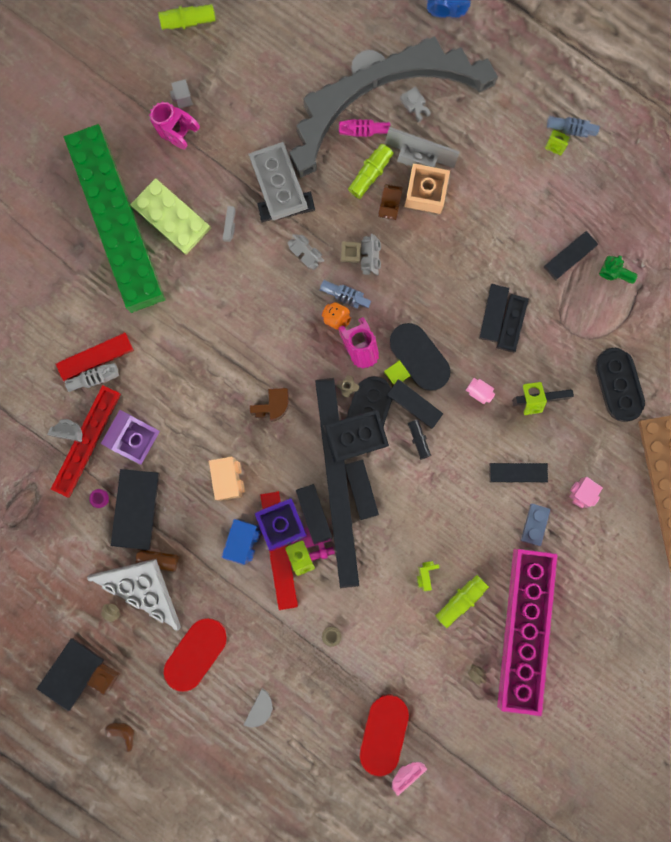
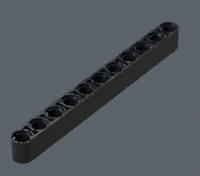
(337, 490)

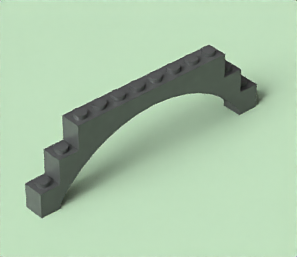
(415, 61)

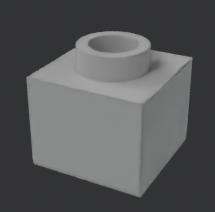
(181, 94)

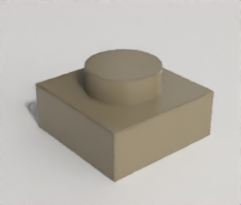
(350, 252)

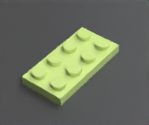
(170, 216)

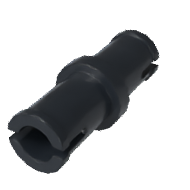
(419, 439)

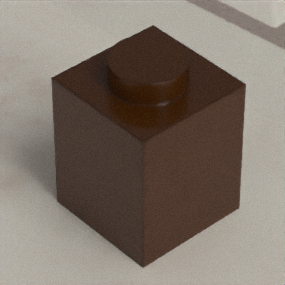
(103, 679)

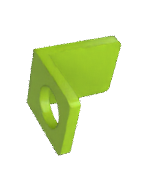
(556, 145)
(534, 404)
(300, 558)

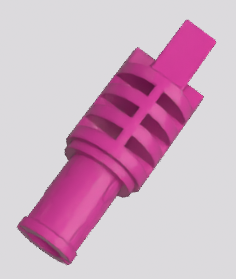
(363, 128)

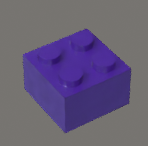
(280, 524)

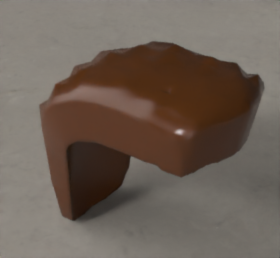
(121, 730)

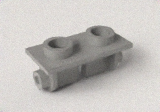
(300, 245)
(370, 246)

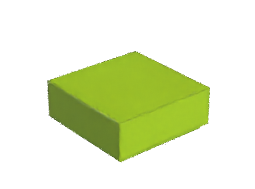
(397, 372)

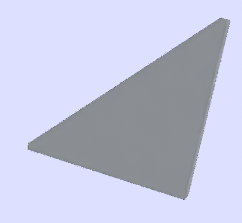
(142, 588)

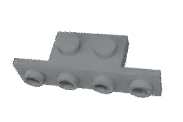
(420, 151)

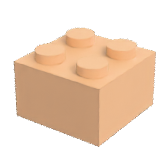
(427, 188)
(226, 478)

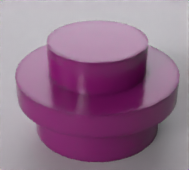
(99, 498)

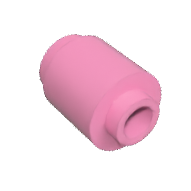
(480, 391)

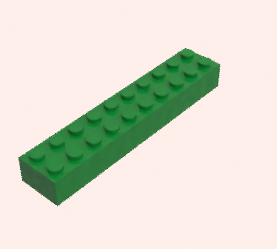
(114, 218)

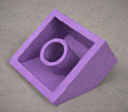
(130, 437)

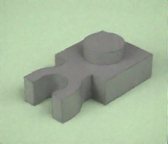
(414, 102)

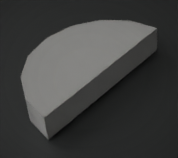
(365, 59)
(229, 225)
(66, 430)
(260, 711)

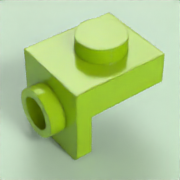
(424, 578)

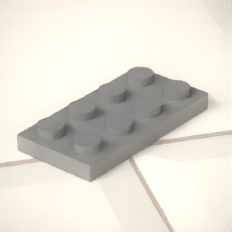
(278, 181)

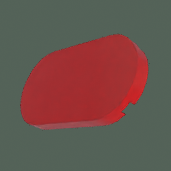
(195, 654)
(384, 735)

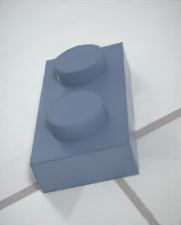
(535, 524)

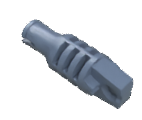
(573, 126)
(345, 294)

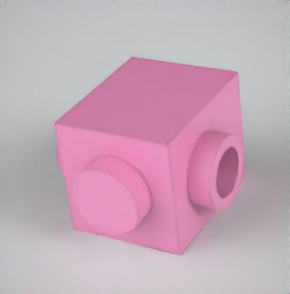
(585, 493)

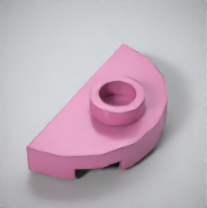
(406, 776)

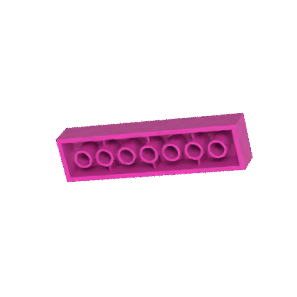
(527, 632)

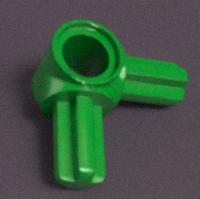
(613, 269)

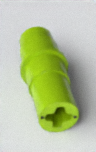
(186, 16)
(370, 171)
(462, 601)

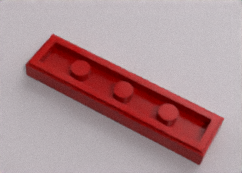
(94, 356)

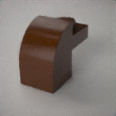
(390, 202)
(277, 405)

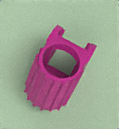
(165, 116)
(362, 354)

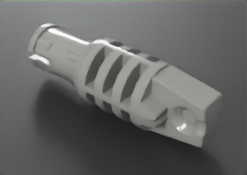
(93, 377)

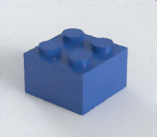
(241, 542)

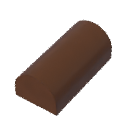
(165, 560)

